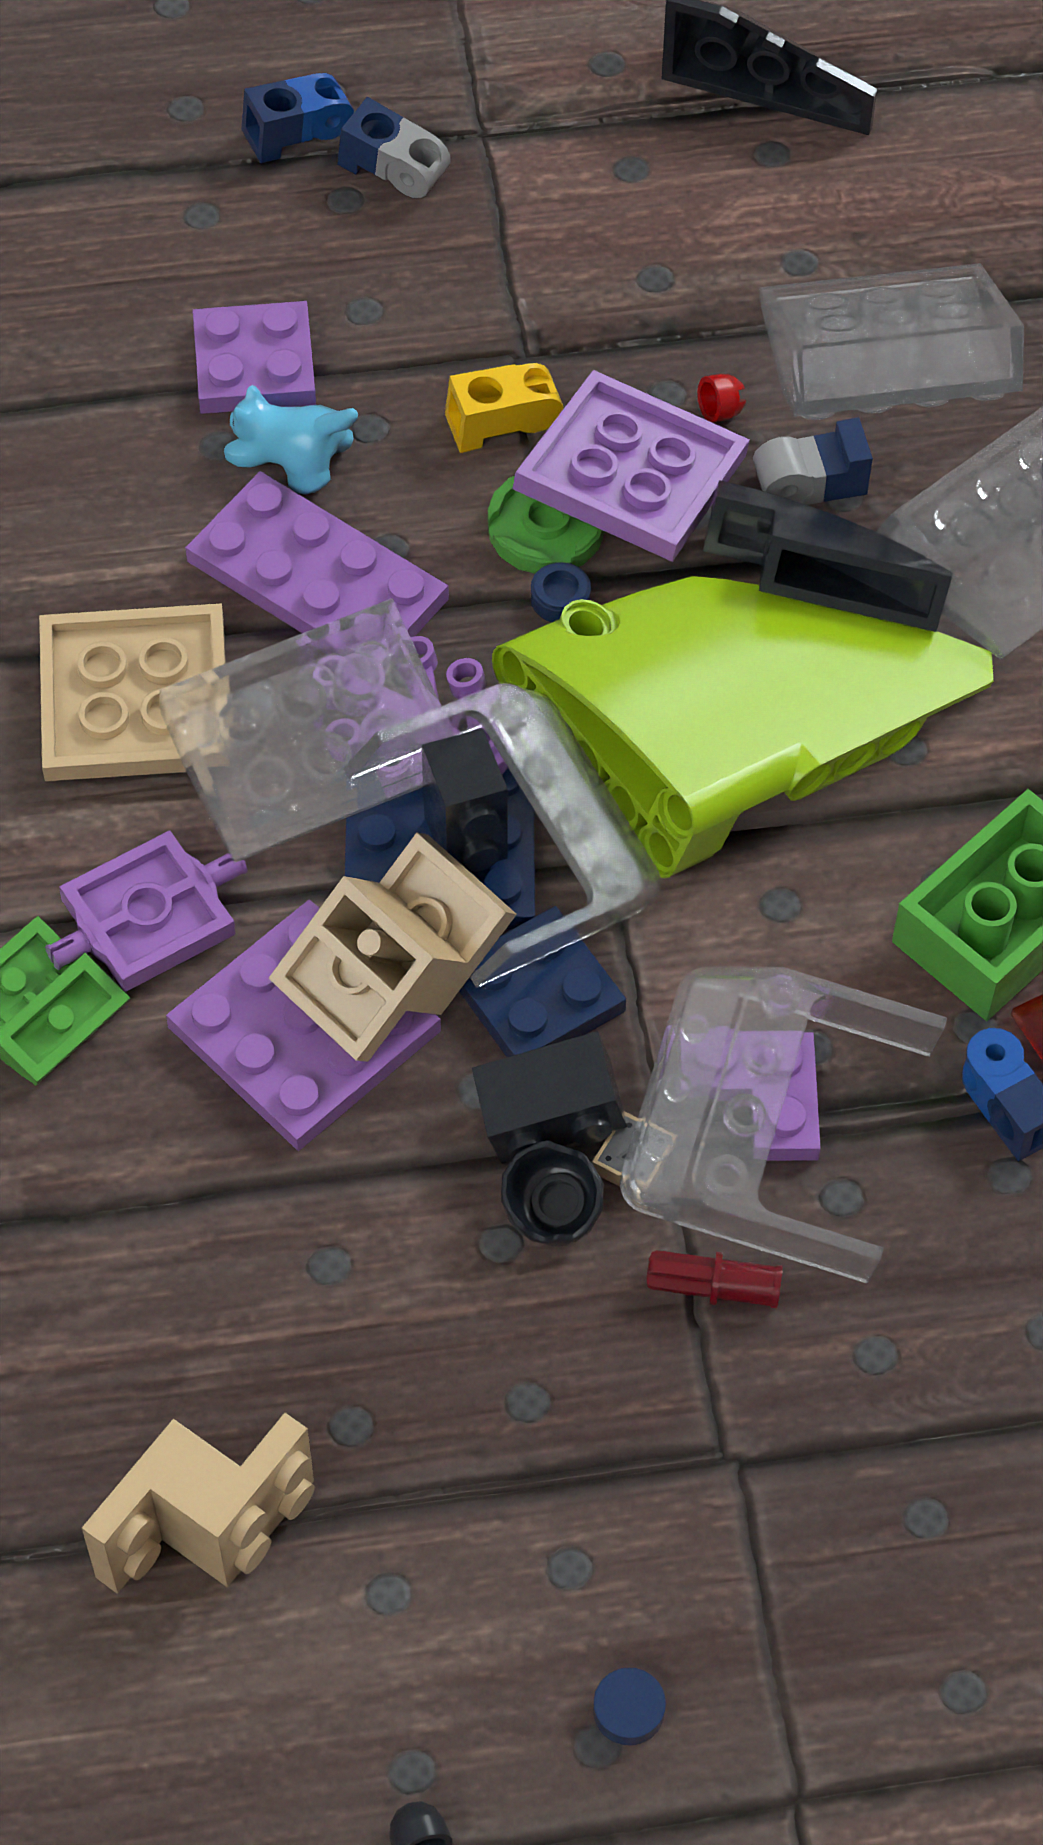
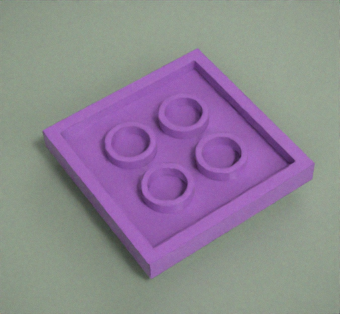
(631, 465)
(275, 1050)

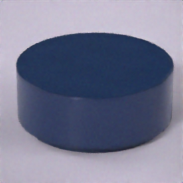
(556, 587)
(629, 1706)

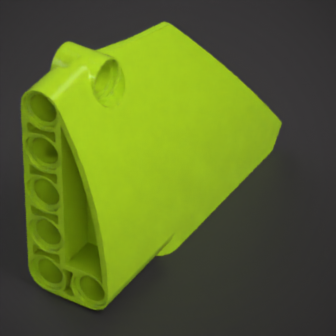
(730, 695)

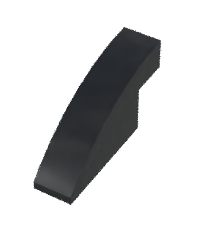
(826, 558)

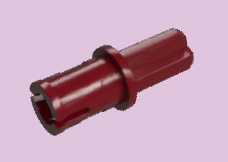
(714, 1278)

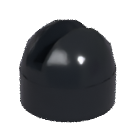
(419, 1825)

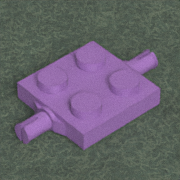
(146, 911)

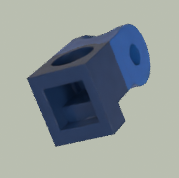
(293, 113)
(1005, 1090)

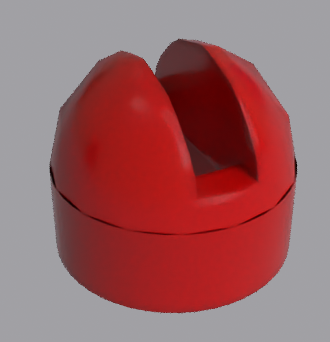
(720, 397)

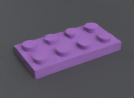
(307, 561)

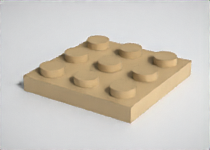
(105, 682)

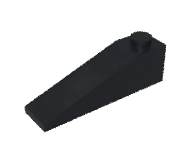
(747, 61)

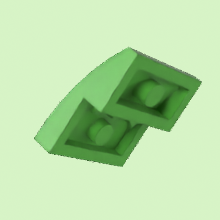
(49, 1009)

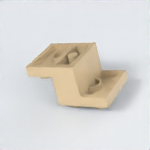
(391, 946)
(200, 1504)

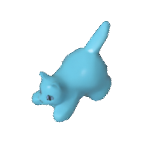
(289, 436)

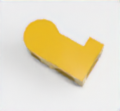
(500, 403)

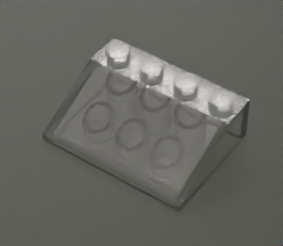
(893, 340)
(989, 533)
(283, 722)

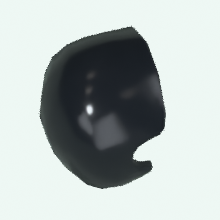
(552, 1193)

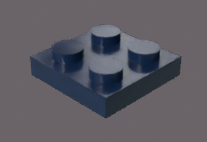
(547, 998)

